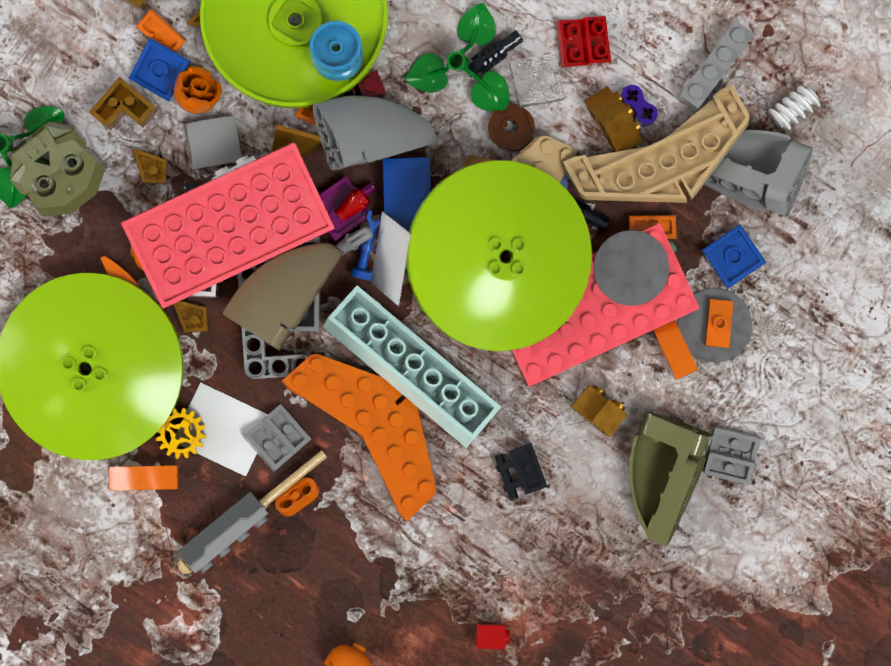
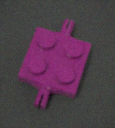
(332, 200)

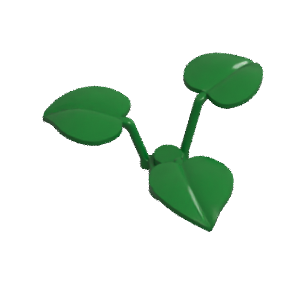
(429, 73)
(33, 121)

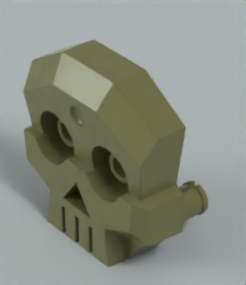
(68, 184)

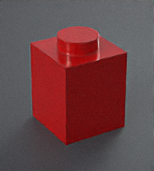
(492, 636)

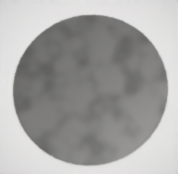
(631, 268)
(694, 327)

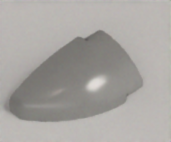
(368, 130)
(762, 171)

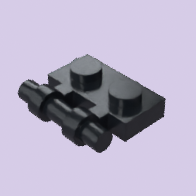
(528, 470)

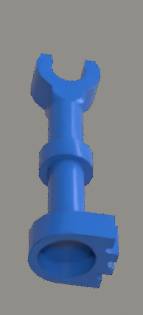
(361, 271)

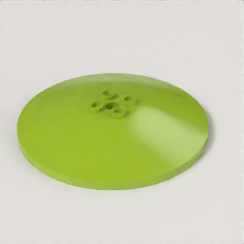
(273, 59)
(458, 248)
(131, 357)

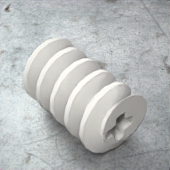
(793, 107)

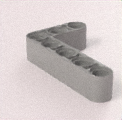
(260, 355)

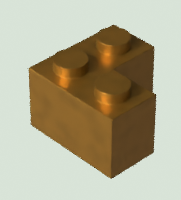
(120, 100)
(614, 119)
(599, 411)

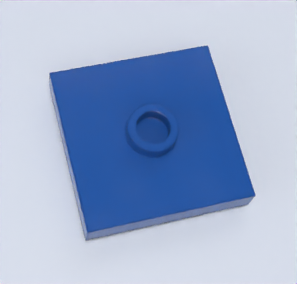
(159, 68)
(733, 256)

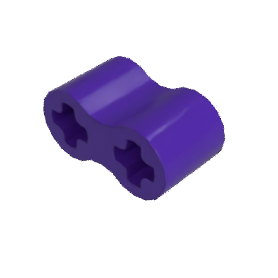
(639, 105)

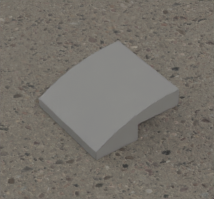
(213, 142)
(277, 437)
(732, 455)

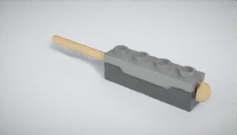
(235, 524)

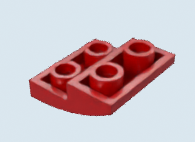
(583, 41)

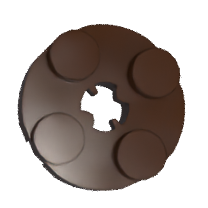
(522, 134)

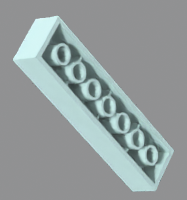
(411, 366)

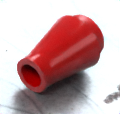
(353, 203)

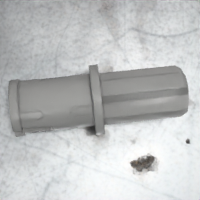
(353, 240)

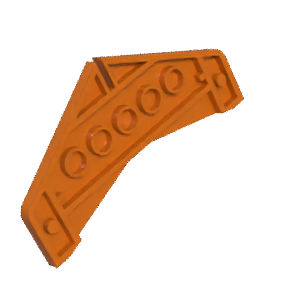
(369, 408)

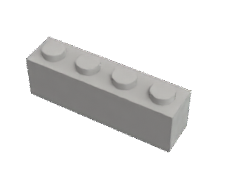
(715, 66)

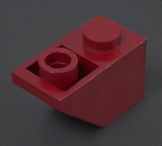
(369, 86)

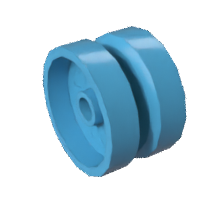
(341, 38)

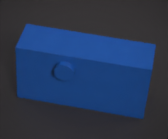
(405, 188)

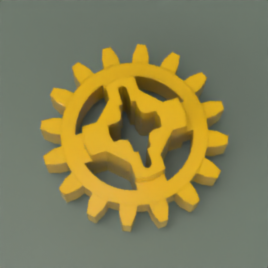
(175, 442)

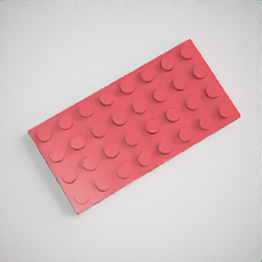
(227, 225)
(603, 324)

